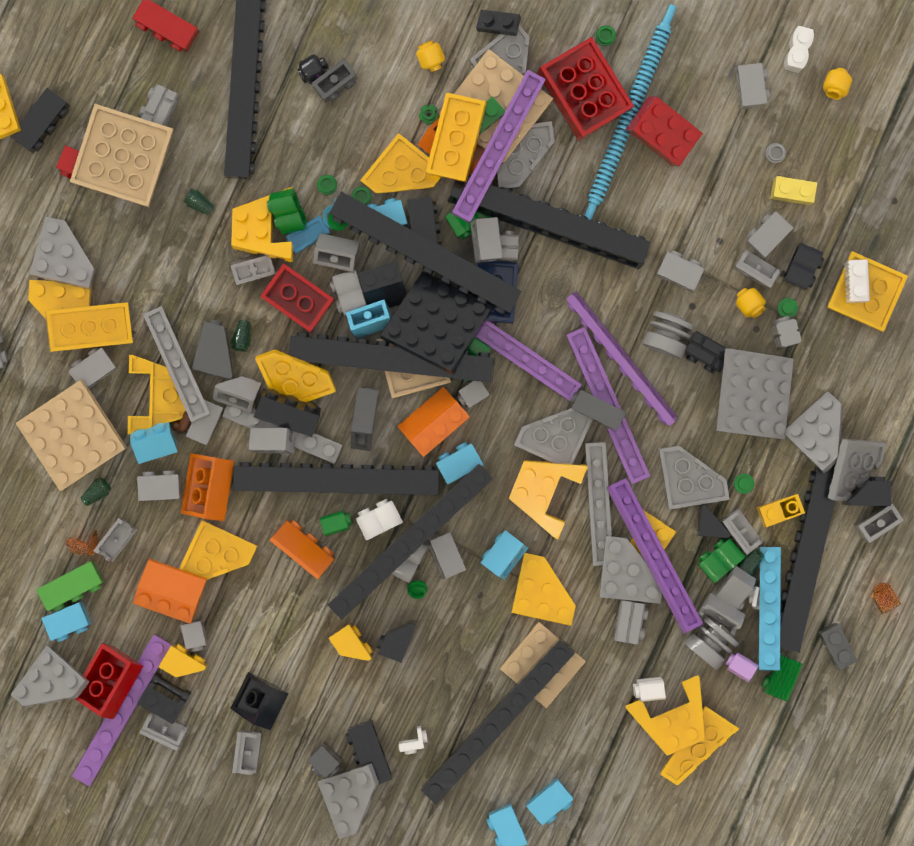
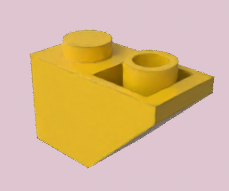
(780, 510)
(349, 644)
(180, 662)

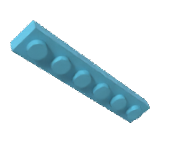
(770, 609)

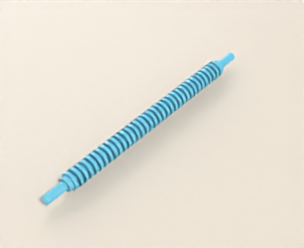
(649, 63)

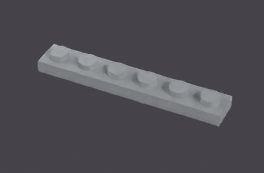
(176, 365)
(315, 445)
(598, 498)

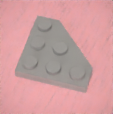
(509, 48)
(526, 156)
(61, 256)
(819, 432)
(555, 437)
(853, 464)
(690, 480)
(626, 573)
(49, 681)
(349, 797)

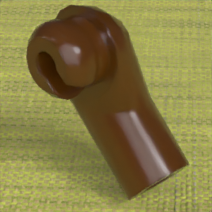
(183, 425)

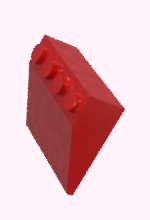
(585, 89)

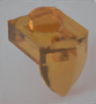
(78, 546)
(885, 597)

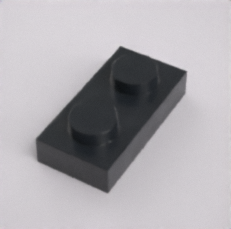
(498, 22)

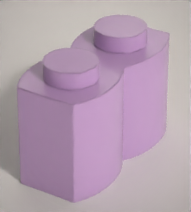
(741, 666)

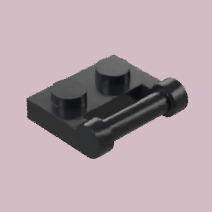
(160, 704)

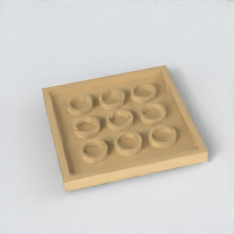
(498, 79)
(121, 155)
(71, 435)

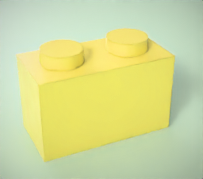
(793, 190)

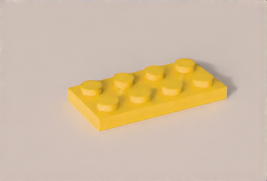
(456, 137)
(88, 327)

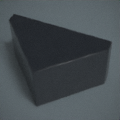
(709, 525)

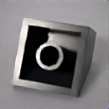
(383, 284)
(871, 493)
(396, 641)
(259, 701)

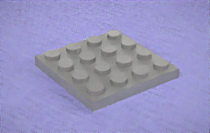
(754, 394)

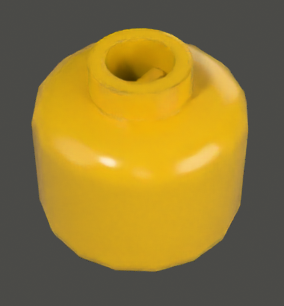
(430, 55)
(837, 83)
(750, 302)

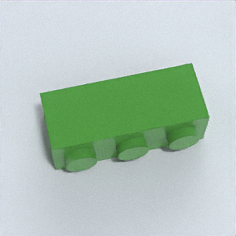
(71, 586)

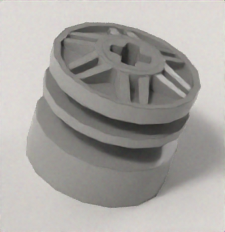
(668, 334)
(711, 643)

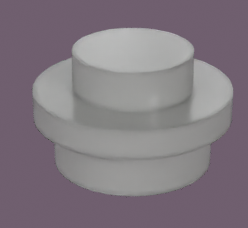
(775, 153)

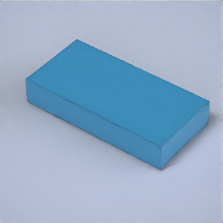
(308, 236)

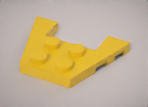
(254, 228)
(164, 398)
(537, 486)
(677, 727)

